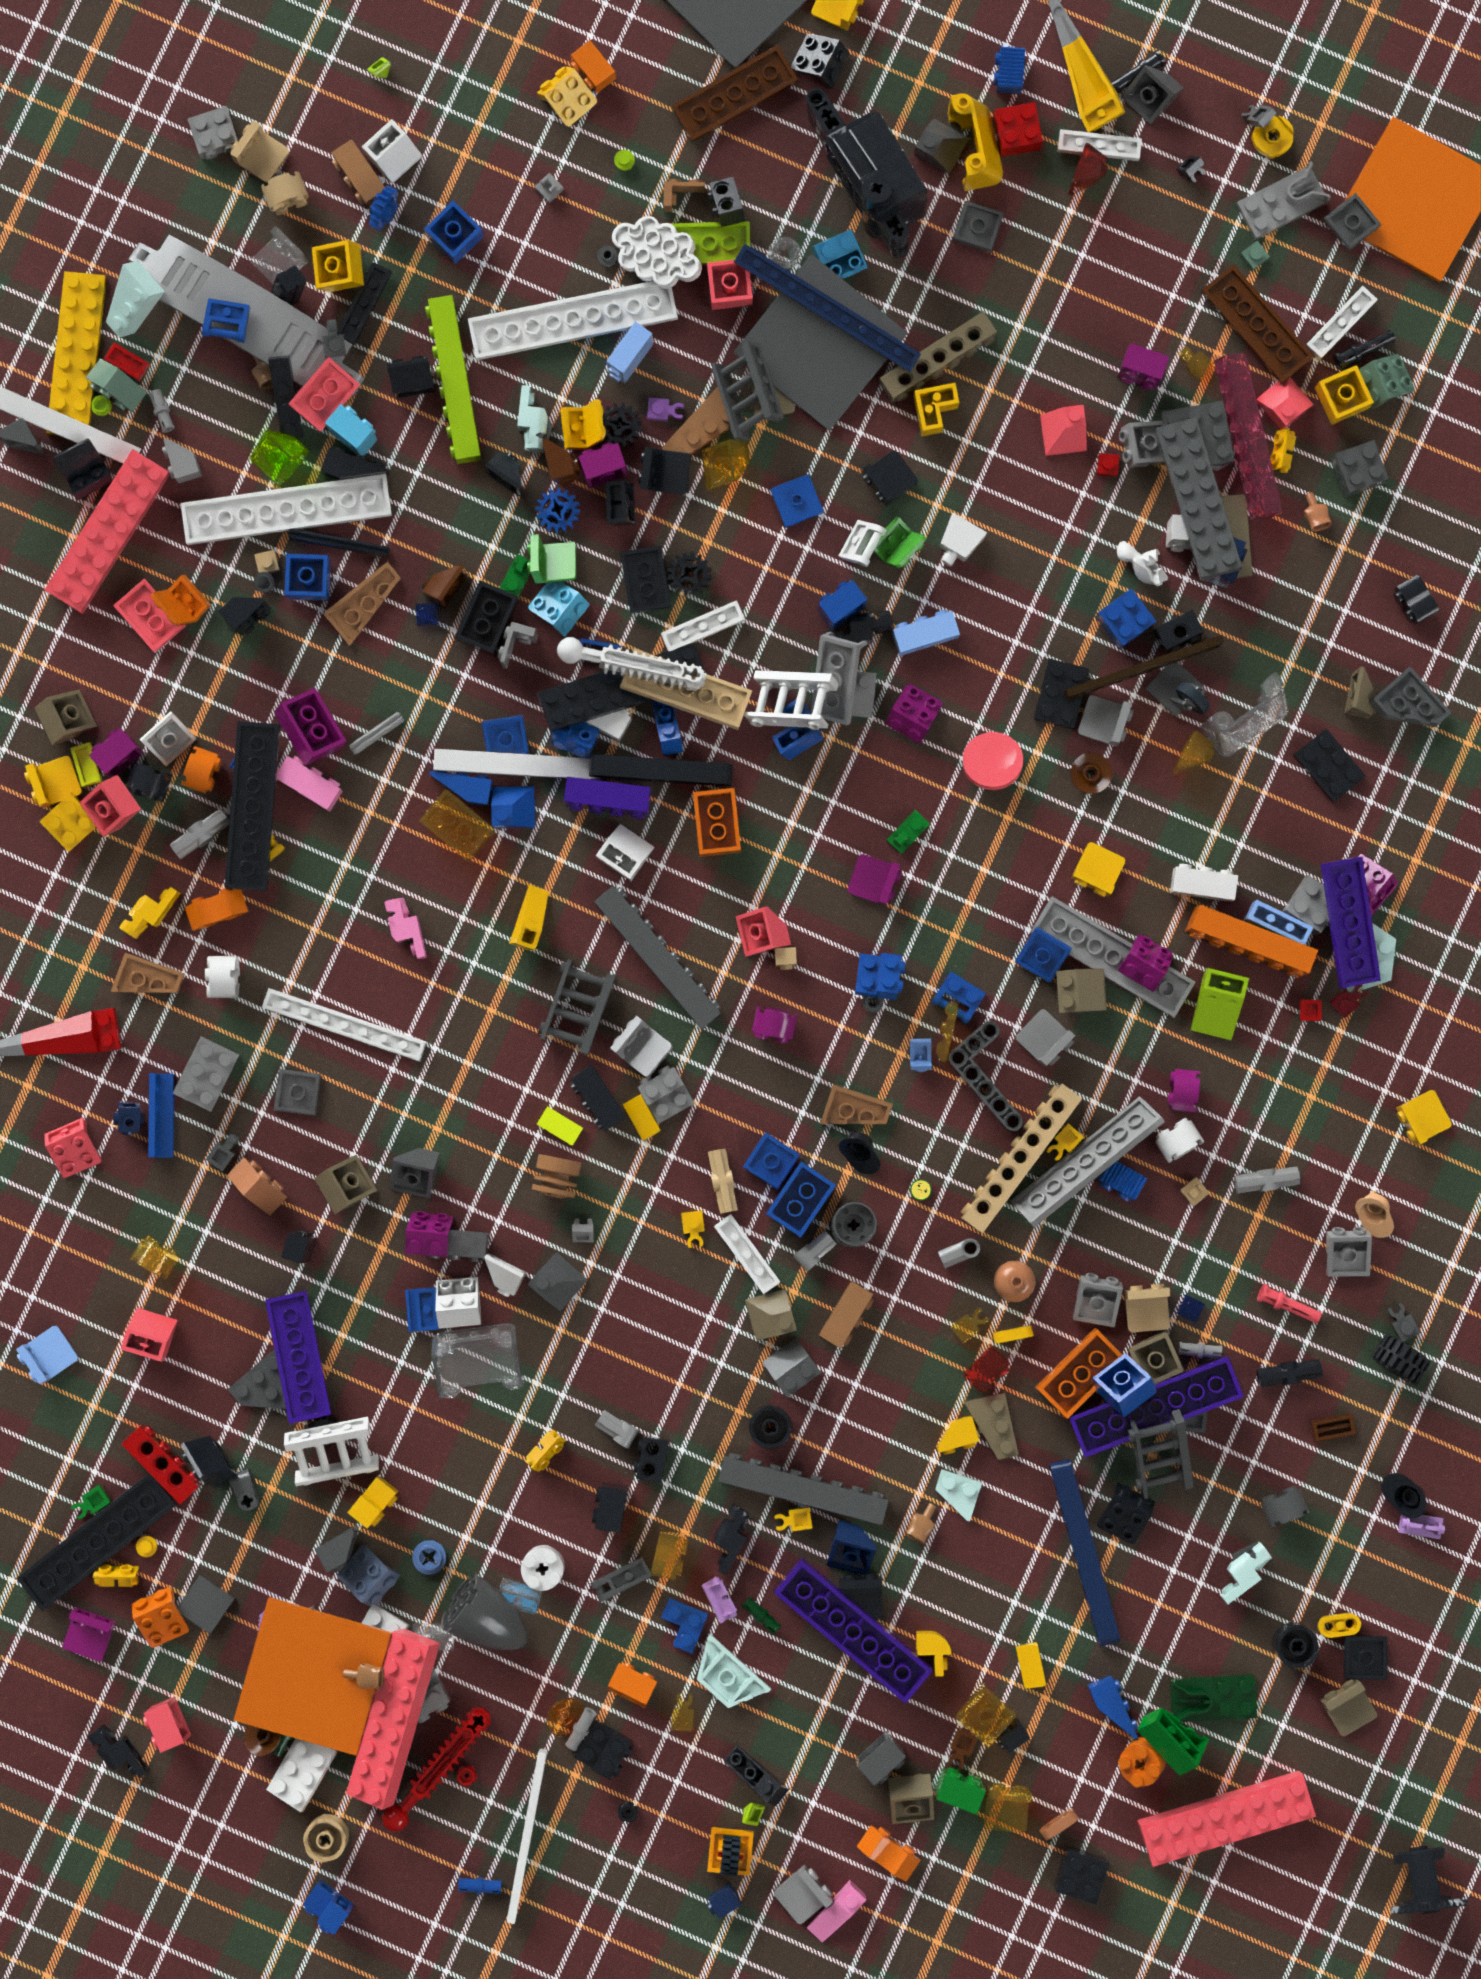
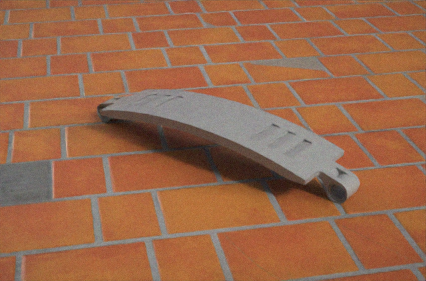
(272, 324)

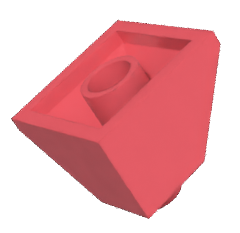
(1284, 403)
(1064, 430)
(762, 931)

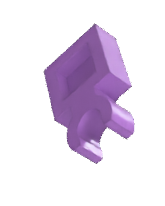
(660, 410)

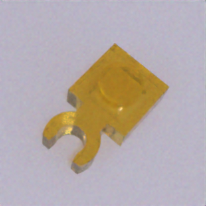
(967, 1327)
(683, 1716)

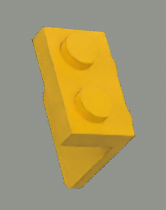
(837, 12)
(567, 95)
(583, 426)
(52, 781)
(1098, 869)
(1423, 1117)

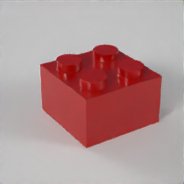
(1017, 129)

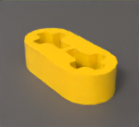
(1013, 1334)

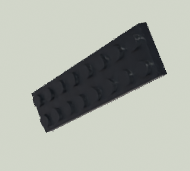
(599, 694)
(252, 806)
(96, 1541)

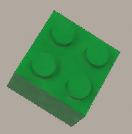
(960, 1790)

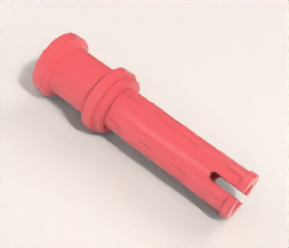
(1279, 1300)

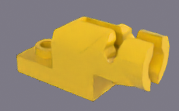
(149, 911)

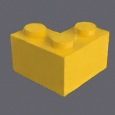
(930, 403)
(373, 1501)

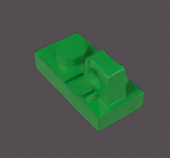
(516, 576)
(908, 832)

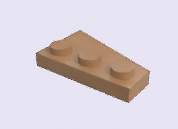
(144, 976)
(853, 1107)

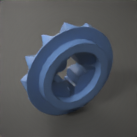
(419, 1556)

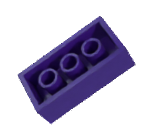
(607, 797)

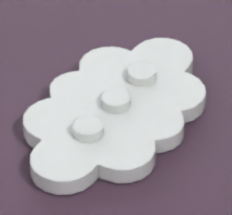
(656, 252)

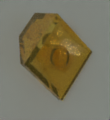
(724, 462)
(1195, 753)

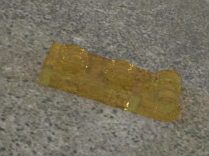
(947, 1031)

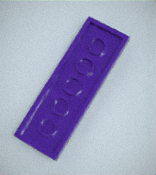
(1350, 922)
(298, 1357)

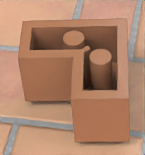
(257, 1186)

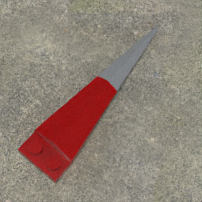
(84, 1033)

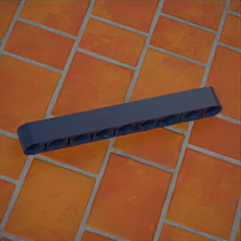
(1084, 1552)

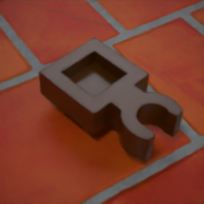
(962, 1744)

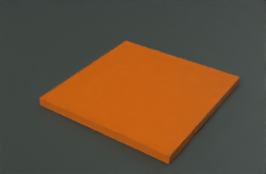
(1421, 198)
(298, 1676)

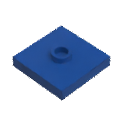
(796, 501)
(506, 735)
(1043, 954)
(771, 1160)

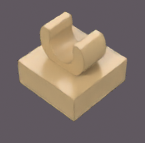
(1194, 1191)

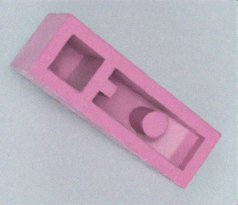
(844, 1905)

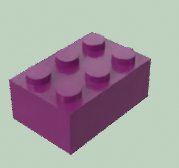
(310, 726)

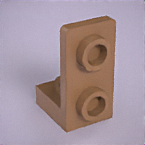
(676, 185)

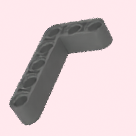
(981, 1078)

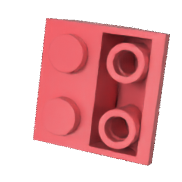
(149, 1334)

